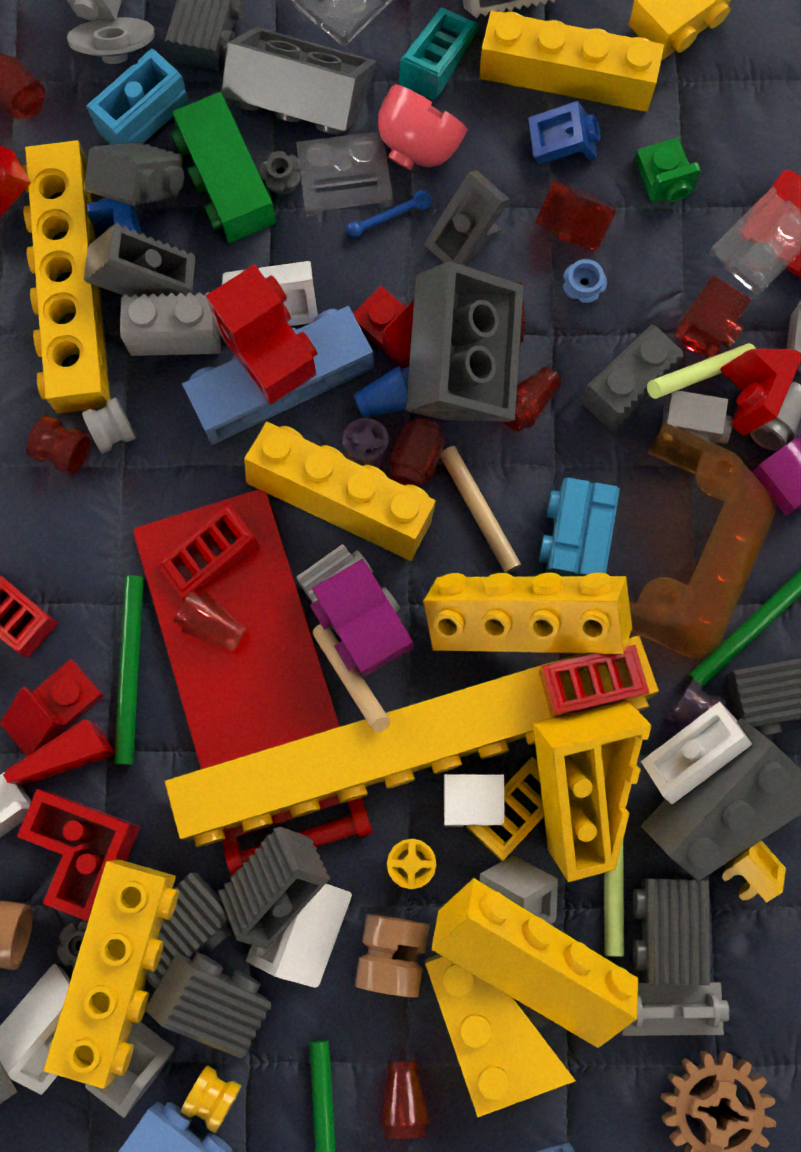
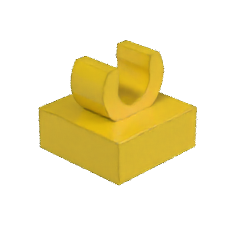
(760, 869)

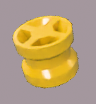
(411, 863)
(210, 1099)

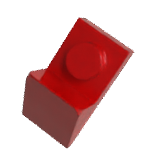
(387, 324)
(764, 383)
(51, 708)

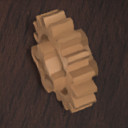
(718, 1088)

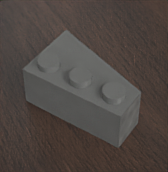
(730, 808)

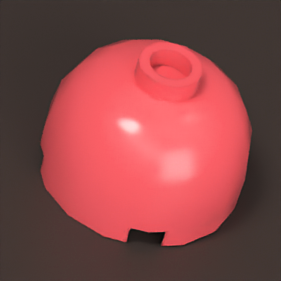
(417, 130)

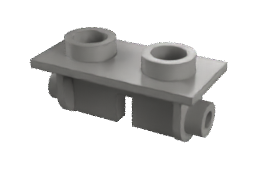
(679, 1010)

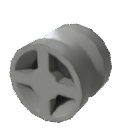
(108, 425)

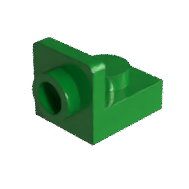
(666, 171)

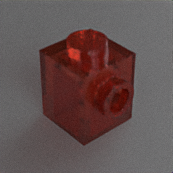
(713, 318)

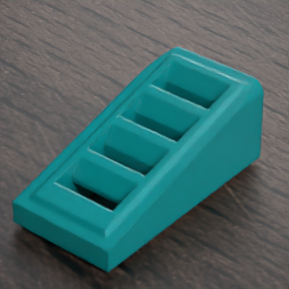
(428, 76)

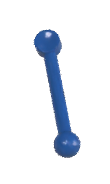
(421, 200)

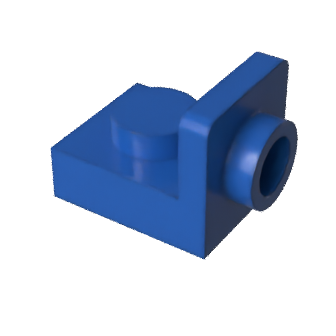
(564, 133)
(109, 212)

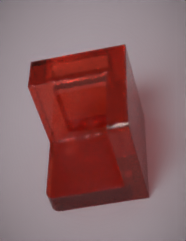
(575, 216)

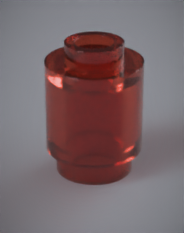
(19, 90)
(416, 452)

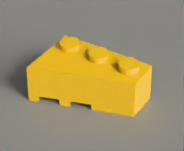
(585, 784)
(493, 1040)

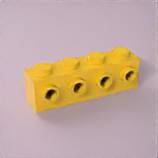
(570, 60)
(339, 490)
(529, 613)
(536, 963)
(111, 973)

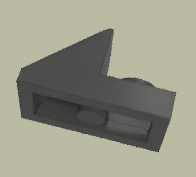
(468, 220)

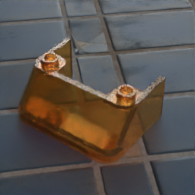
(697, 614)

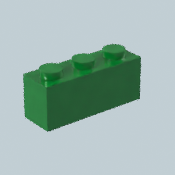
(222, 168)

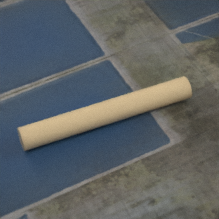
(480, 509)
(353, 681)

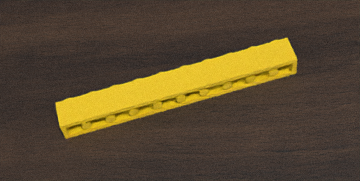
(355, 756)

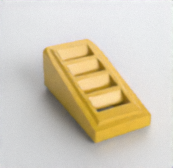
(490, 838)

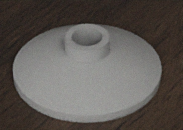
(111, 38)

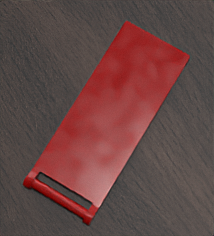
(271, 682)

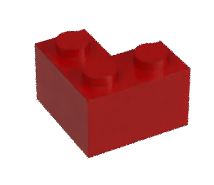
(257, 330)
(85, 841)

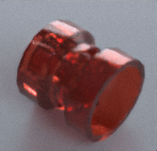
(58, 445)

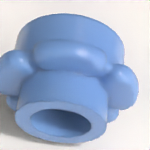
(587, 270)

